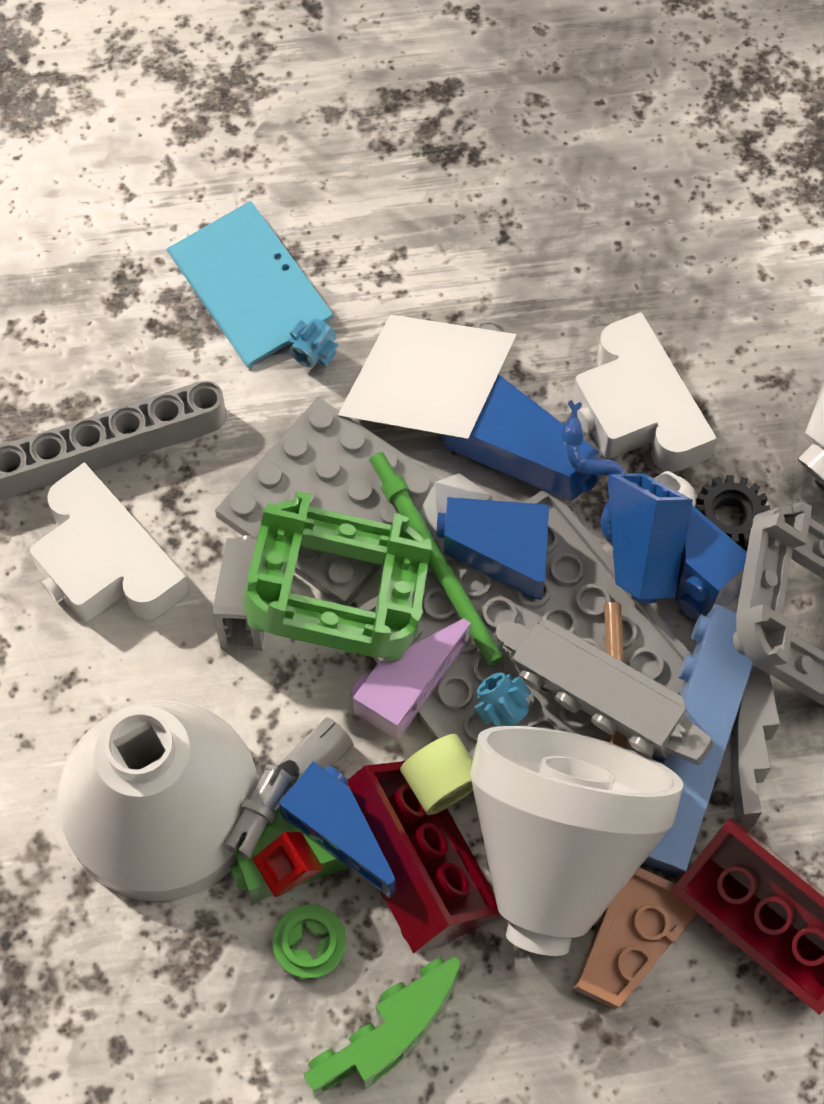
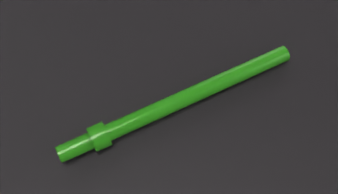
(398, 493)

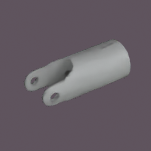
(323, 746)

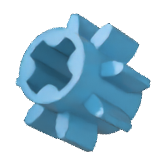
(313, 343)
(502, 700)

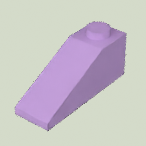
(399, 688)

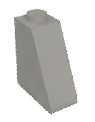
(228, 607)

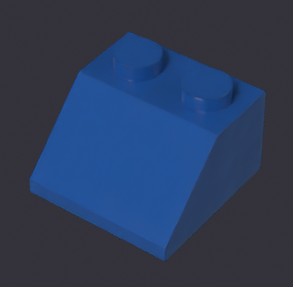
(709, 568)

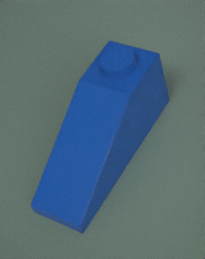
(330, 816)

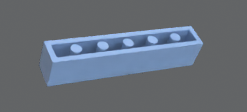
(712, 695)

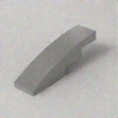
(750, 763)

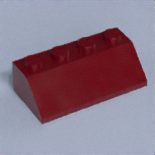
(435, 873)
(761, 908)

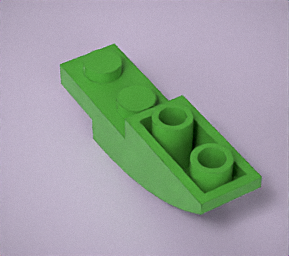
(405, 1020)

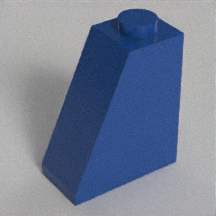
(647, 535)
(498, 540)

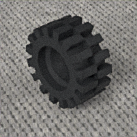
(735, 495)

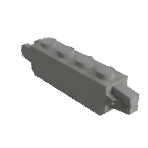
(605, 689)

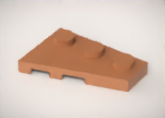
(632, 938)

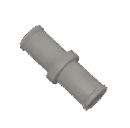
(258, 811)

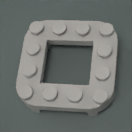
(761, 628)

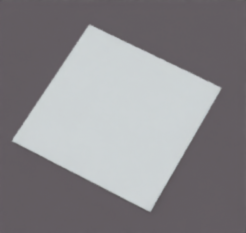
(428, 376)

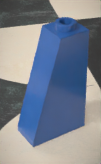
(524, 443)

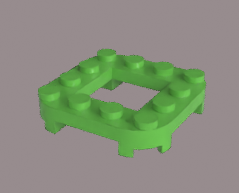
(329, 624)

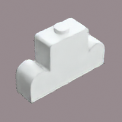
(641, 400)
(103, 553)

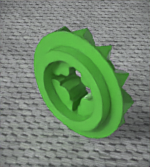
(321, 924)

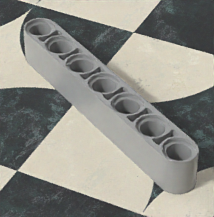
(108, 430)

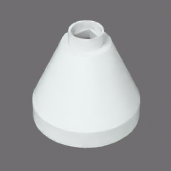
(156, 799)
(565, 827)

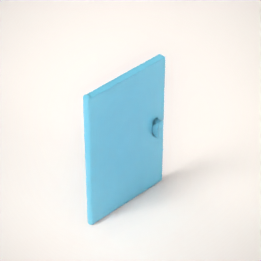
(245, 286)

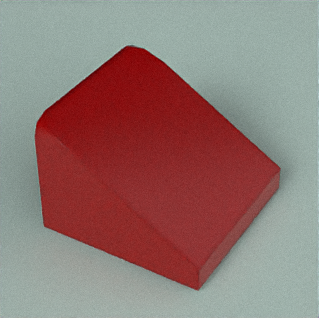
(287, 862)

